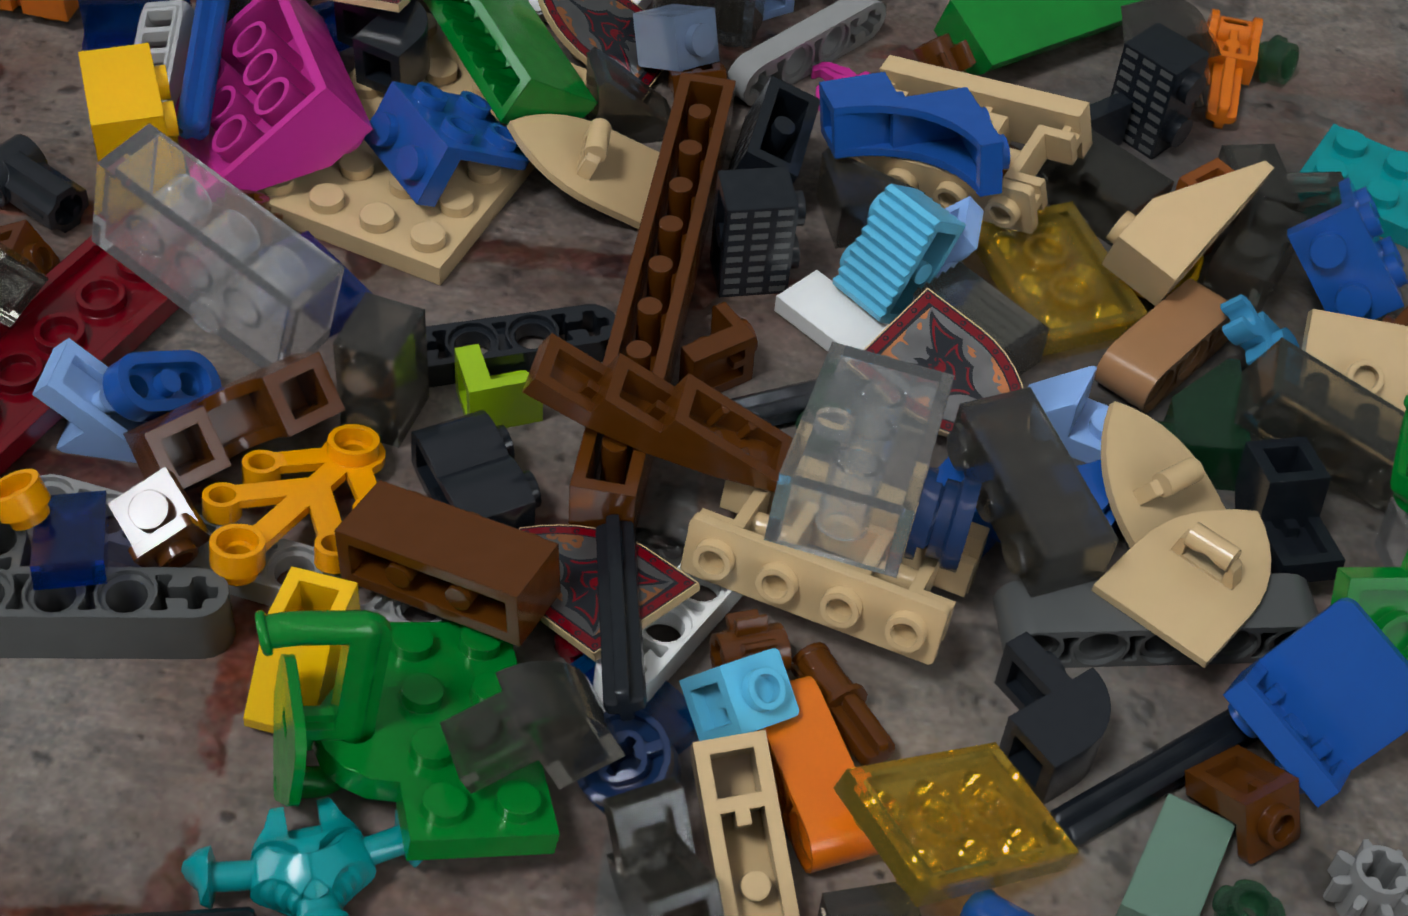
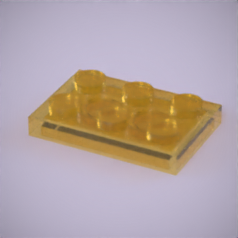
(1060, 278)
(954, 822)

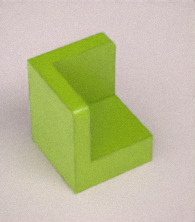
(495, 394)

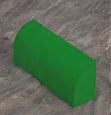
(1019, 29)
(512, 58)

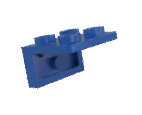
(428, 131)
(1347, 260)
(1325, 698)

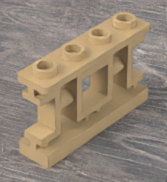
(1043, 121)
(849, 599)

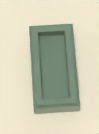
(1177, 862)

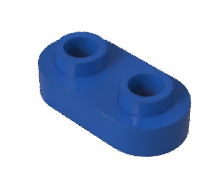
(157, 382)

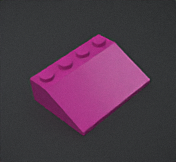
(279, 99)

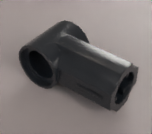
(37, 187)

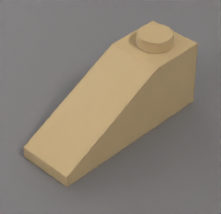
(1176, 230)
(744, 825)

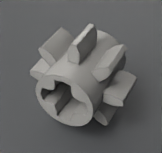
(1369, 882)

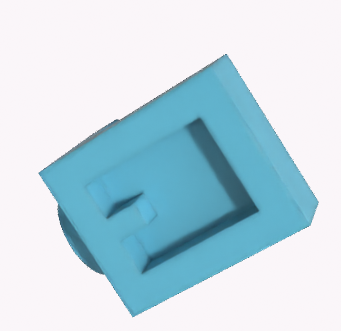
(740, 696)

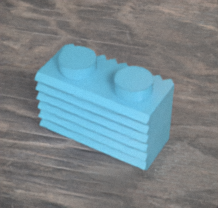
(897, 251)

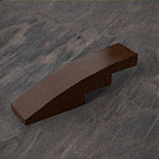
(675, 423)

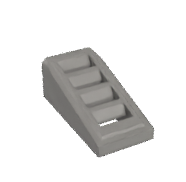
(168, 32)

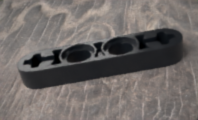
(503, 332)

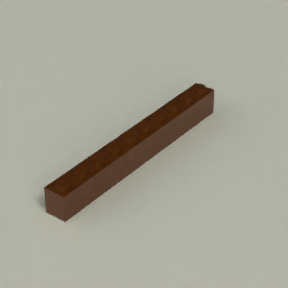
(658, 286)

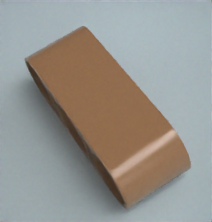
(1164, 346)

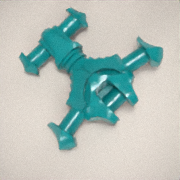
(299, 869)

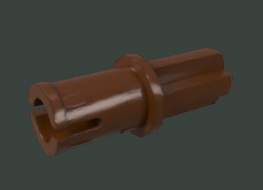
(846, 704)

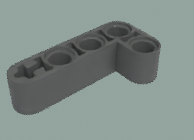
(130, 617)

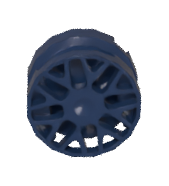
(943, 519)
(647, 760)

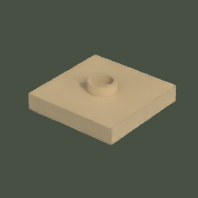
(1362, 350)

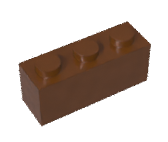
(449, 562)

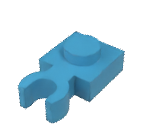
(1250, 329)

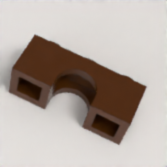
(252, 410)

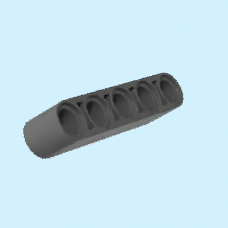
(1094, 633)

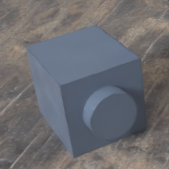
(676, 37)

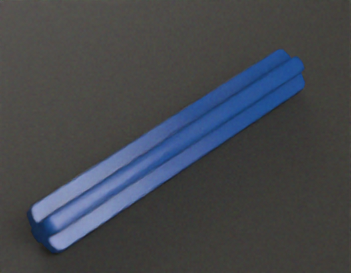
(202, 68)

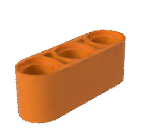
(806, 766)

